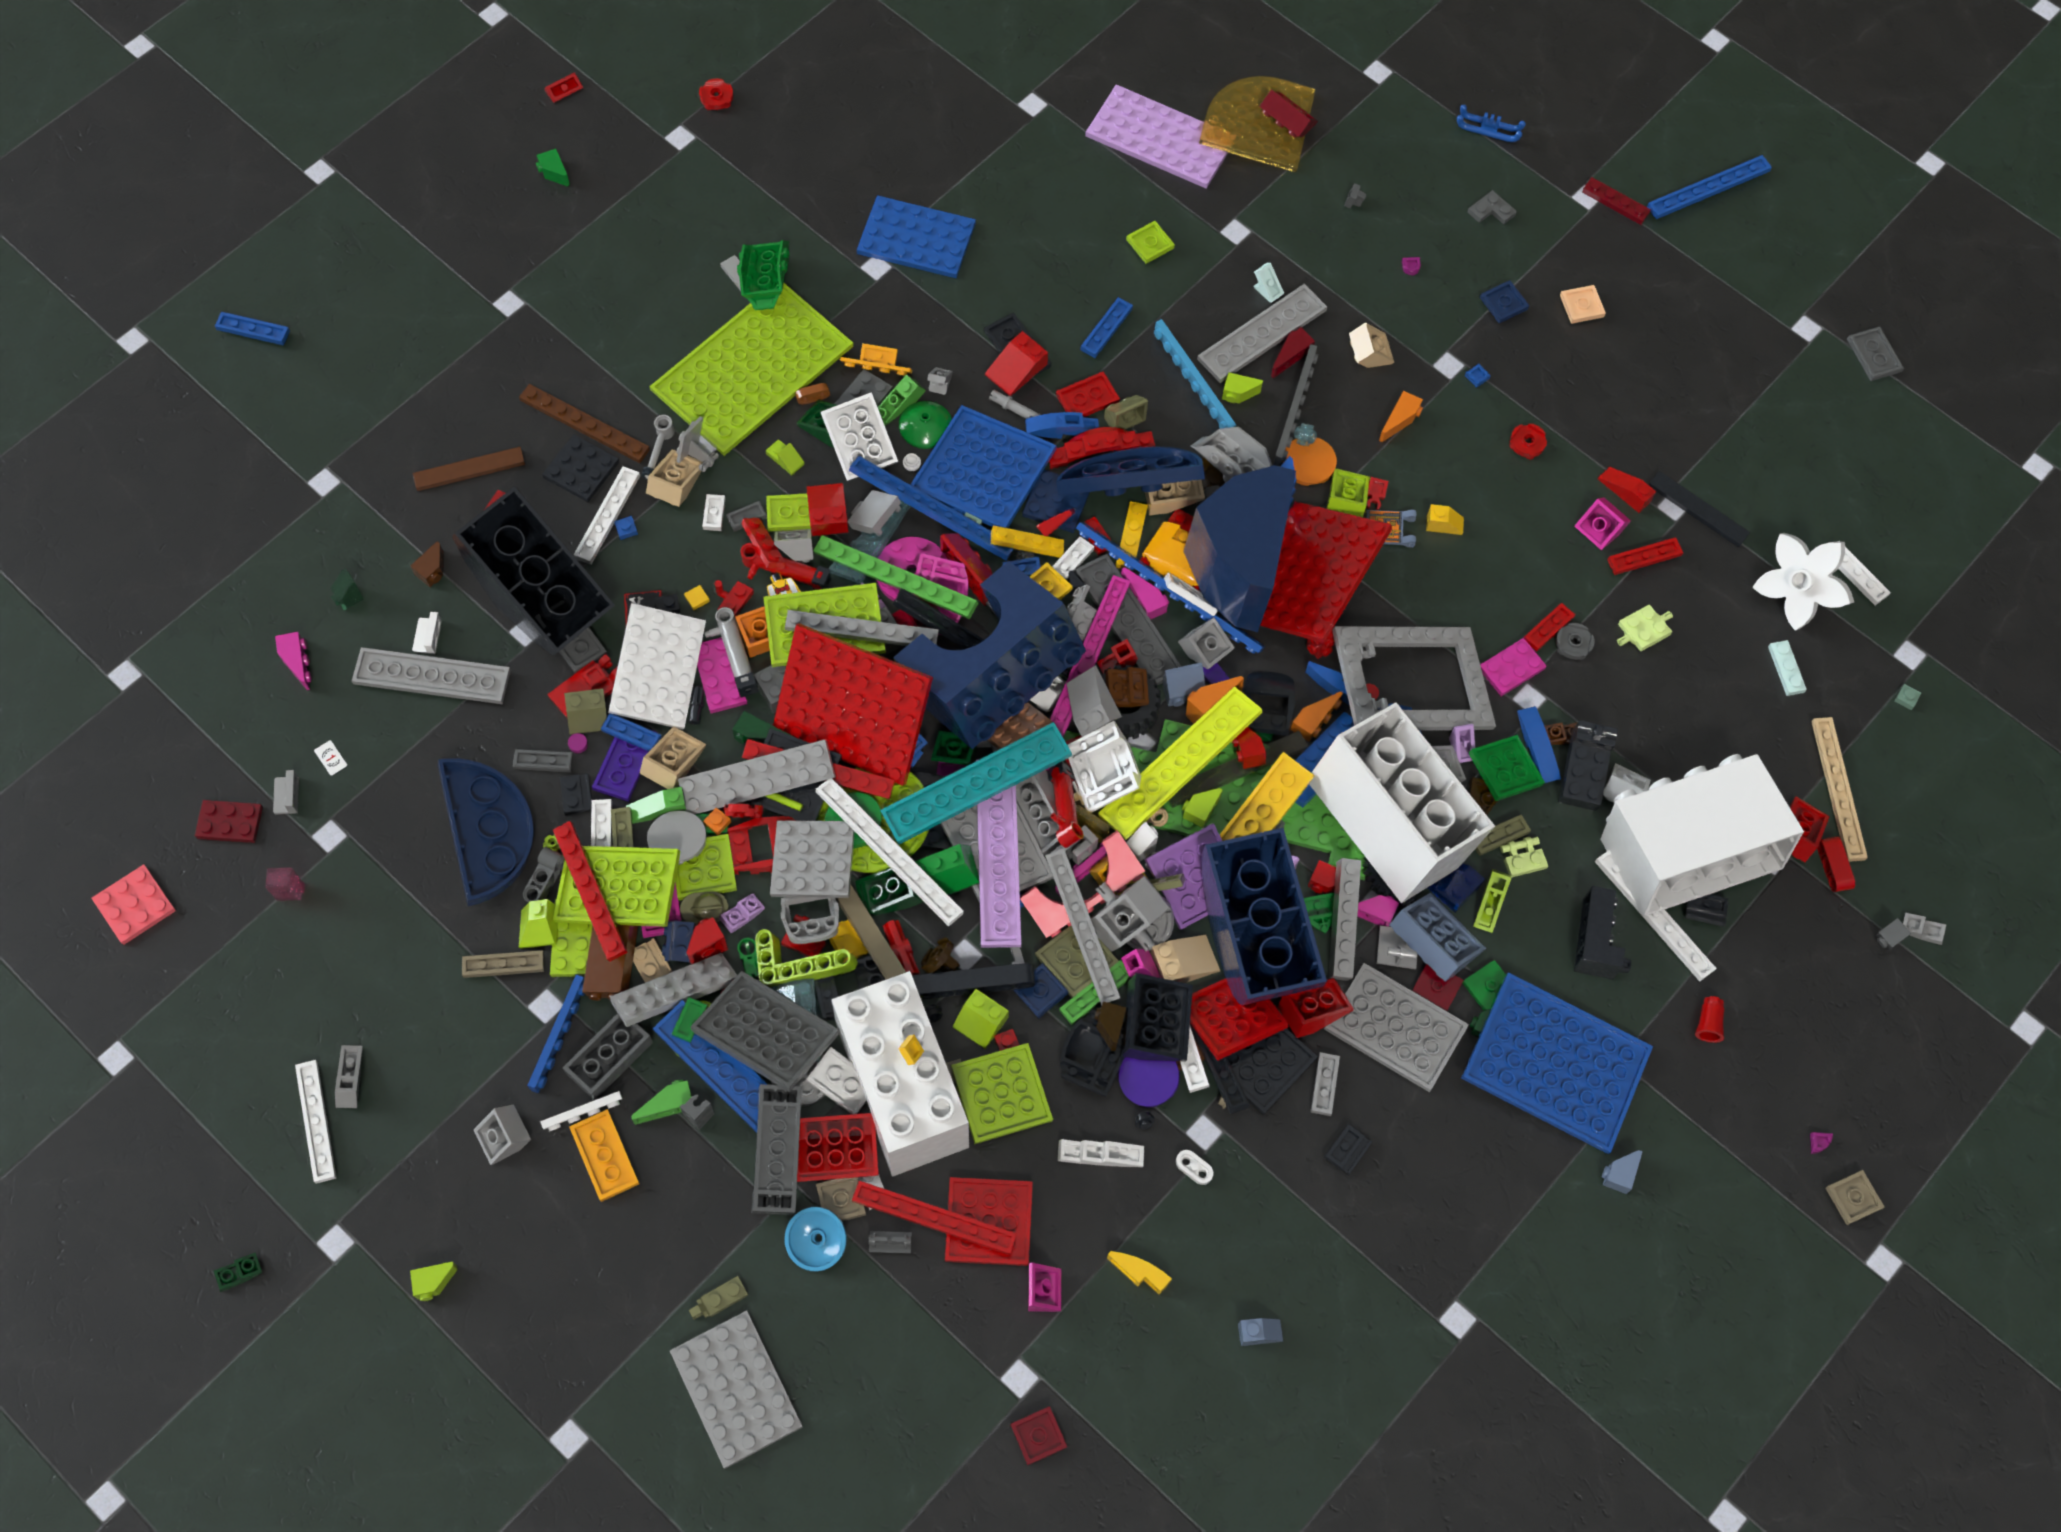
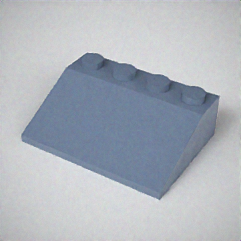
(1436, 936)

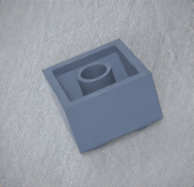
(1181, 682)

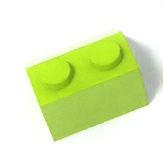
(981, 1019)

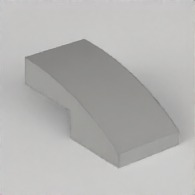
(1924, 929)

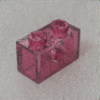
(284, 884)

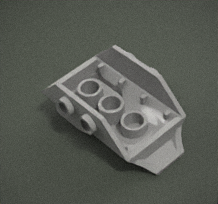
(1233, 452)

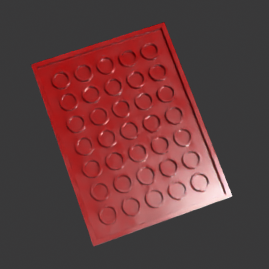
(1320, 568)
(854, 701)

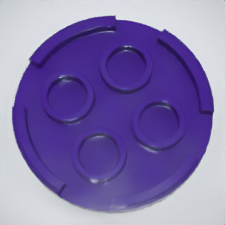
(1148, 1081)

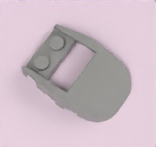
(813, 929)

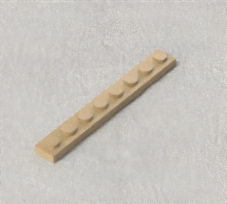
(1839, 789)

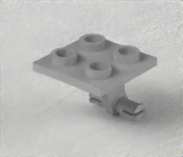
(689, 446)
(1394, 950)

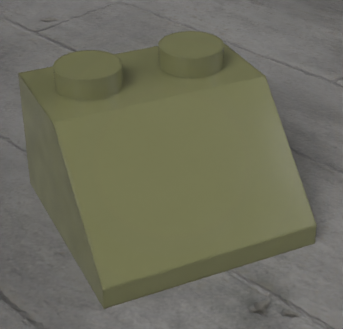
(1127, 412)
(585, 711)

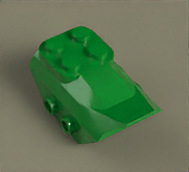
(763, 272)

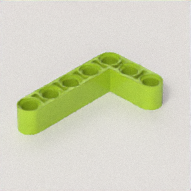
(798, 967)

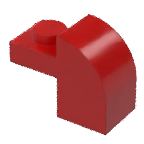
(1122, 655)

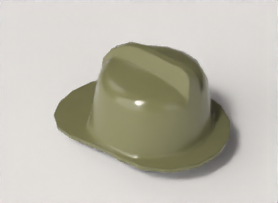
(702, 906)

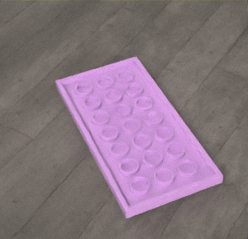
(1155, 136)

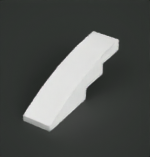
(1101, 1153)

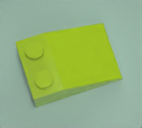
(1348, 493)

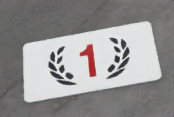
(330, 757)

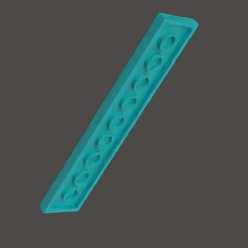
(976, 783)

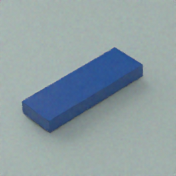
(630, 732)

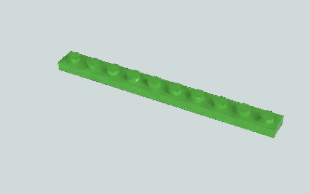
(896, 577)

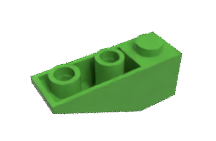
(902, 396)

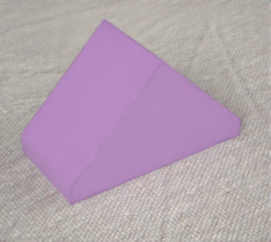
(1463, 741)

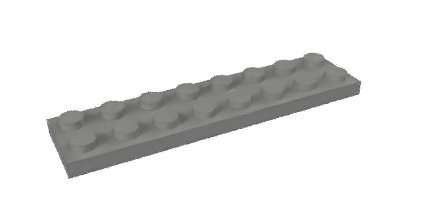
(1261, 333)
(431, 675)
(757, 777)

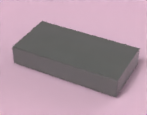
(753, 510)

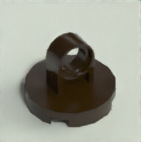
(940, 957)

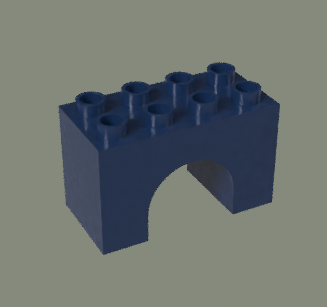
(994, 680)

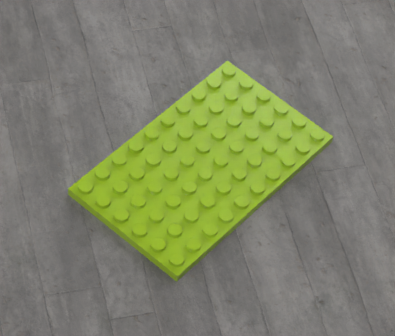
(751, 368)

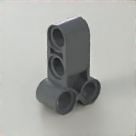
(549, 863)

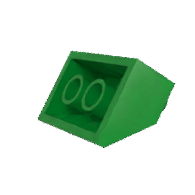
(951, 868)

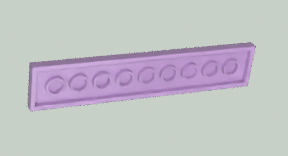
(999, 871)

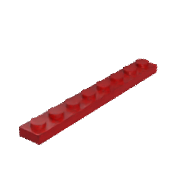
(845, 776)
(590, 891)
(934, 1217)

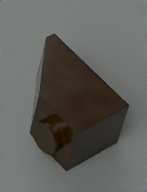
(1110, 1022)

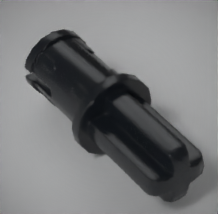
(696, 705)

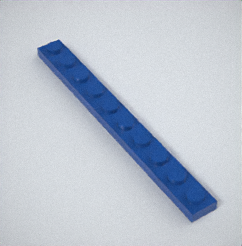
(928, 506)

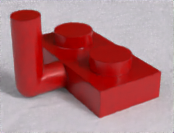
(736, 598)

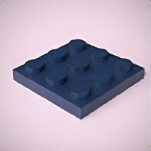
(1046, 502)

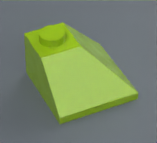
(537, 924)

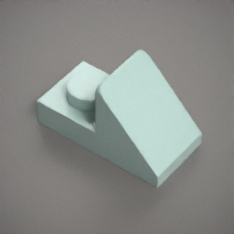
(1268, 283)

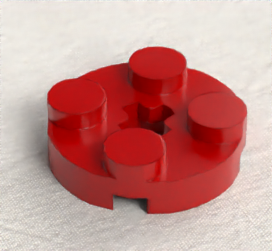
(718, 102)
(1525, 449)
(742, 810)

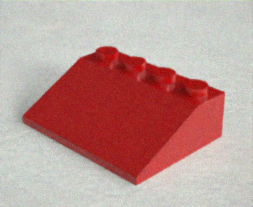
(837, 1147)

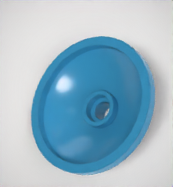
(802, 1241)

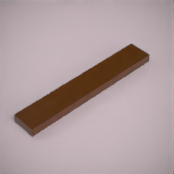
(468, 468)

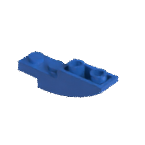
(1057, 424)

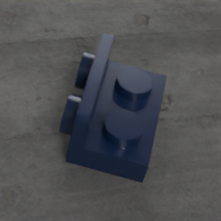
(678, 940)

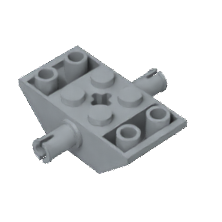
(1139, 903)

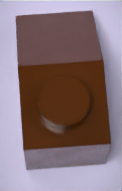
(430, 565)

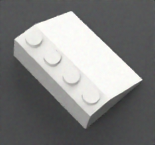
(859, 431)

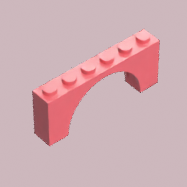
(1122, 868)

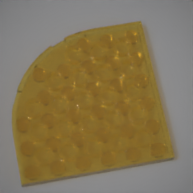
(1239, 126)

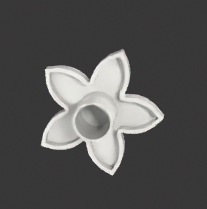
(1805, 579)

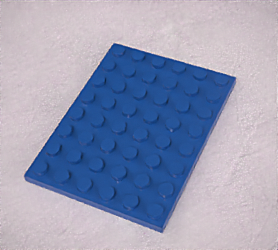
(1557, 1063)

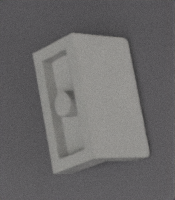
(286, 793)

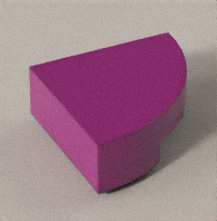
(1820, 1141)

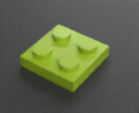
(1150, 242)

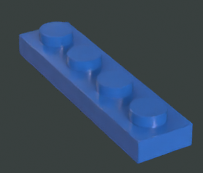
(1106, 327)
(252, 328)

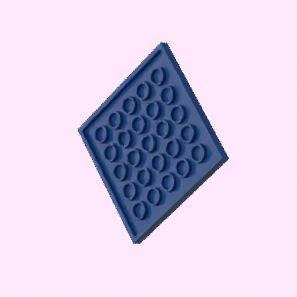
(983, 467)

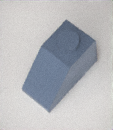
(1622, 1172)
(1260, 1331)

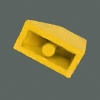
(1444, 520)

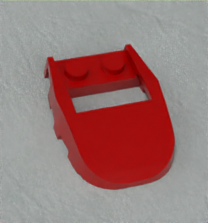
(741, 846)

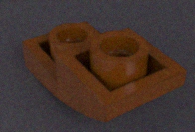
(1559, 733)

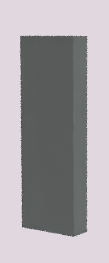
(543, 760)

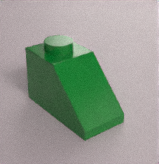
(552, 167)

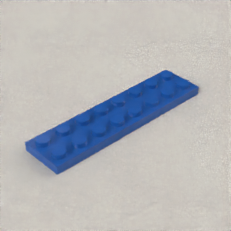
(723, 1073)

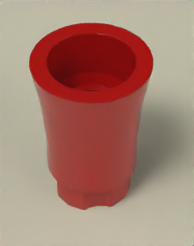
(1711, 1020)

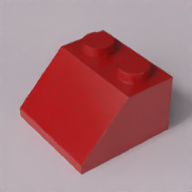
(706, 941)

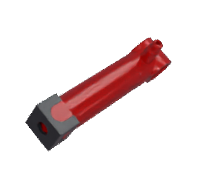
(816, 577)
(1066, 817)

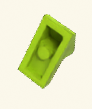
(785, 456)

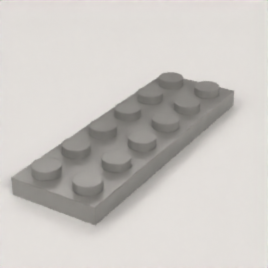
(670, 989)

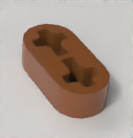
(812, 393)

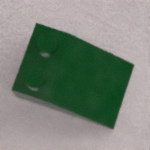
(814, 424)
(885, 893)

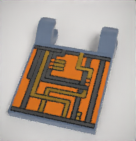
(1396, 519)

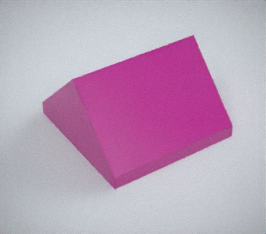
(1044, 1288)

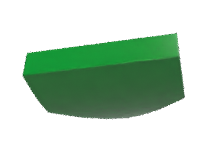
(1320, 911)

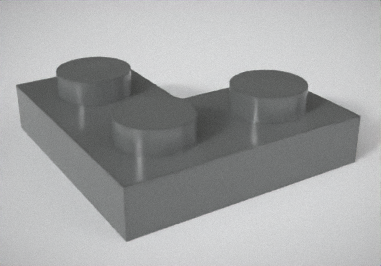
(1493, 205)

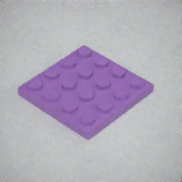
(1186, 858)

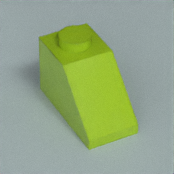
(1240, 388)
(1201, 806)
(431, 1280)

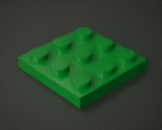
(1506, 767)

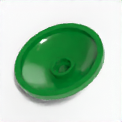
(924, 432)

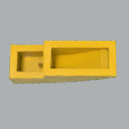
(1140, 1270)

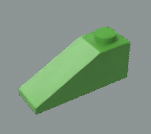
(657, 805)
(665, 1103)

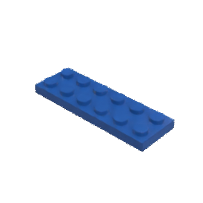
(1315, 752)

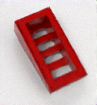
(1050, 525)

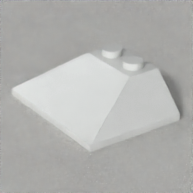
(1104, 766)

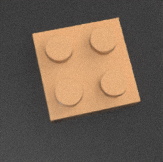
(1582, 304)

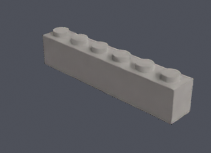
(1344, 919)

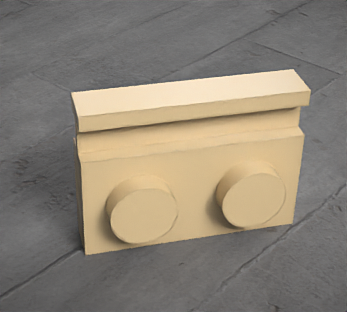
(650, 961)

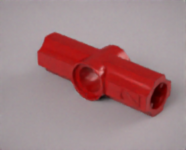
(900, 946)

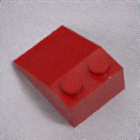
(1017, 363)
(827, 509)
(1813, 824)
(1314, 1008)

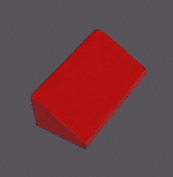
(563, 87)

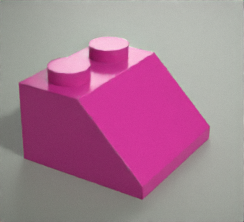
(1602, 523)

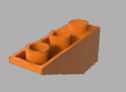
(1314, 715)

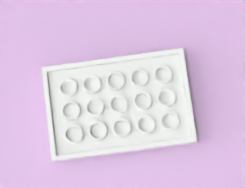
(657, 666)

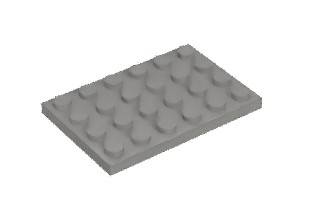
(1032, 863)
(1398, 1027)
(735, 1389)

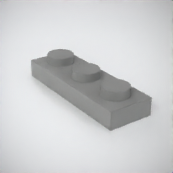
(1325, 1084)

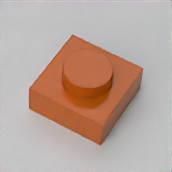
(717, 821)

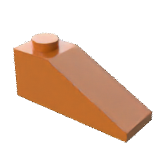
(1402, 415)

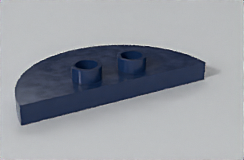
(1131, 468)
(487, 825)

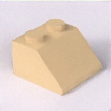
(1370, 346)

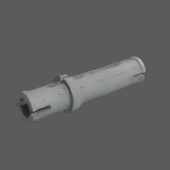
(1008, 403)

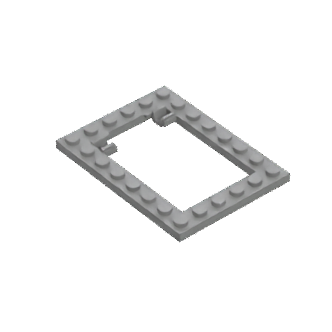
(1350, 645)

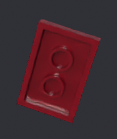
(228, 821)

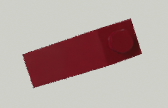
(1293, 350)

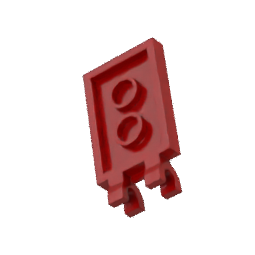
(578, 683)

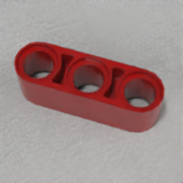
(1836, 864)

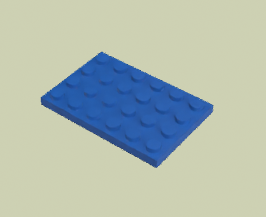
(916, 236)

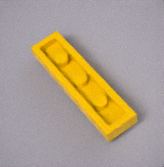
(1132, 530)
(1027, 541)

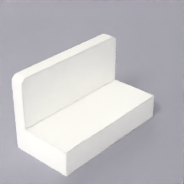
(427, 634)

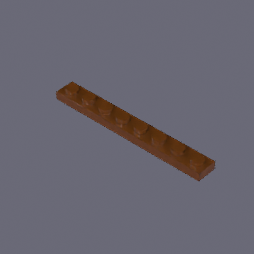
(584, 423)

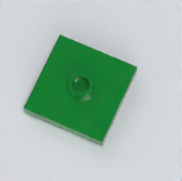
(1485, 984)

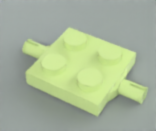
(1644, 628)

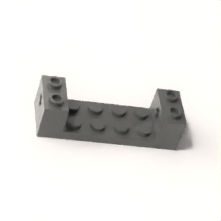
(776, 1150)

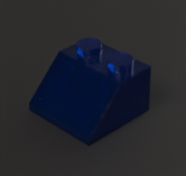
(1457, 886)

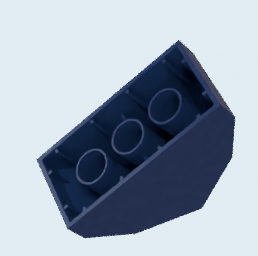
(1239, 543)

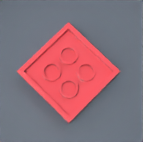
(133, 904)

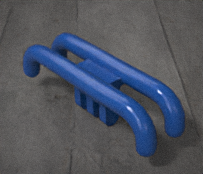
(1489, 126)

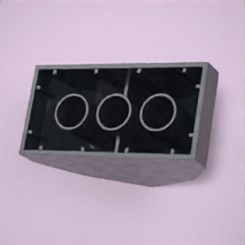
(529, 571)

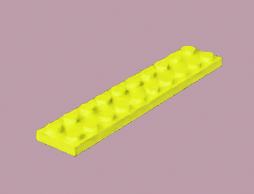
(1181, 762)

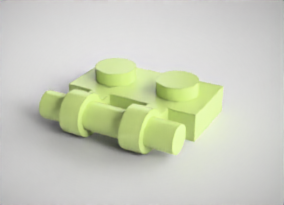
(1526, 862)

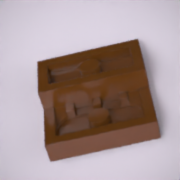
(1128, 686)

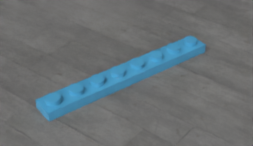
(1191, 373)

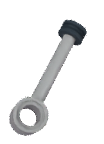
(663, 433)

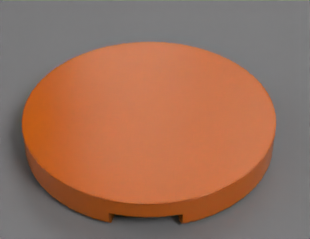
(1312, 463)

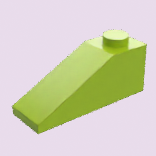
(1492, 900)

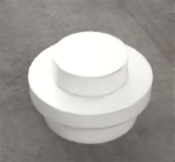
(911, 462)

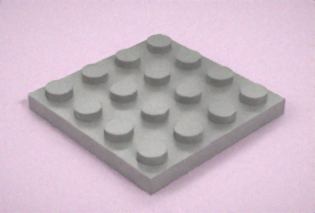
(812, 859)

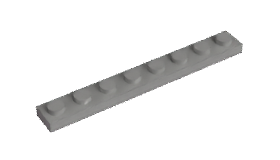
(859, 629)
(1082, 926)

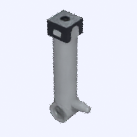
(735, 651)

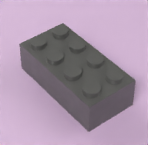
(607, 1056)

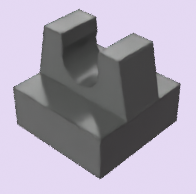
(1355, 196)

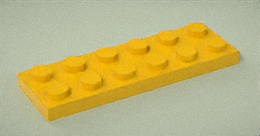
(1269, 799)

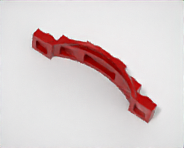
(1098, 441)

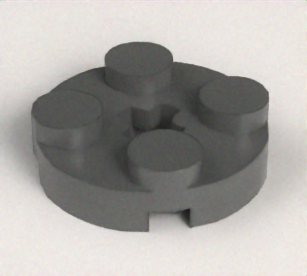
(1570, 650)

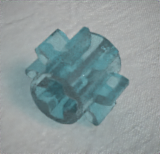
(1305, 434)

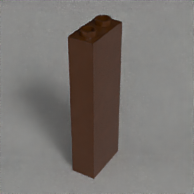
(606, 977)

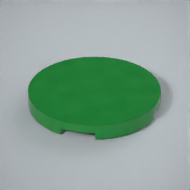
(868, 804)

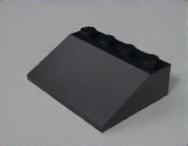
(1157, 1019)

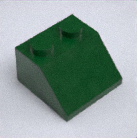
(952, 750)

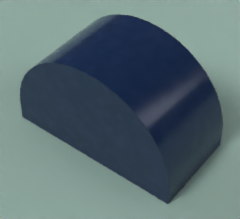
(1260, 918)

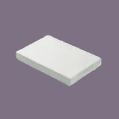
(1189, 593)
(839, 1081)

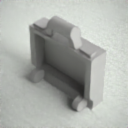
(874, 512)

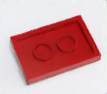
(1088, 395)

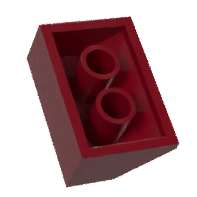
(1287, 114)

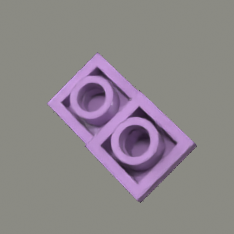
(741, 914)

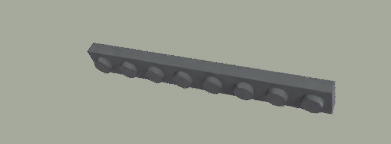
(1294, 412)

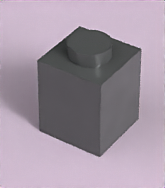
(1892, 934)

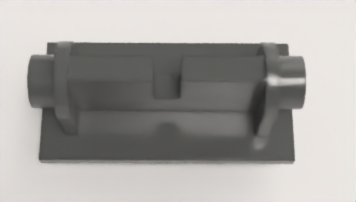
(890, 1242)

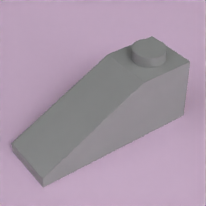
(348, 1077)

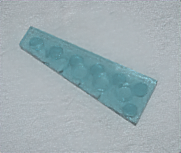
(871, 545)

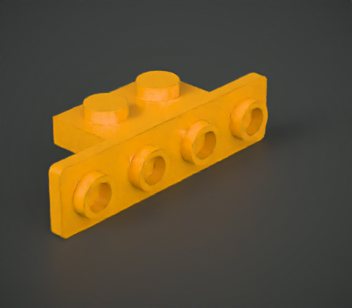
(877, 357)

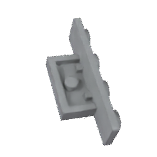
(1081, 612)

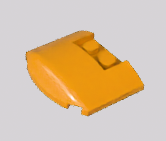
(1167, 553)

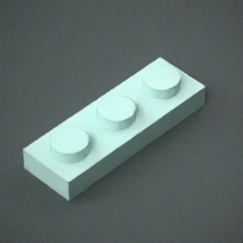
(1787, 668)

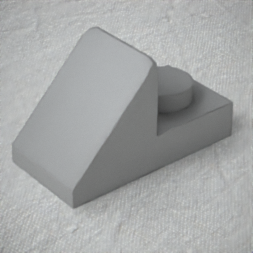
(939, 380)

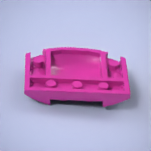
(945, 573)

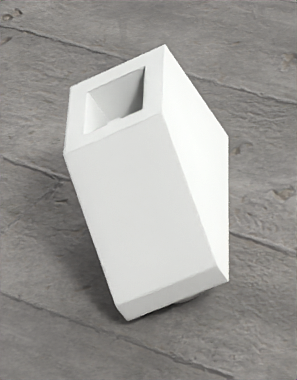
(1143, 841)

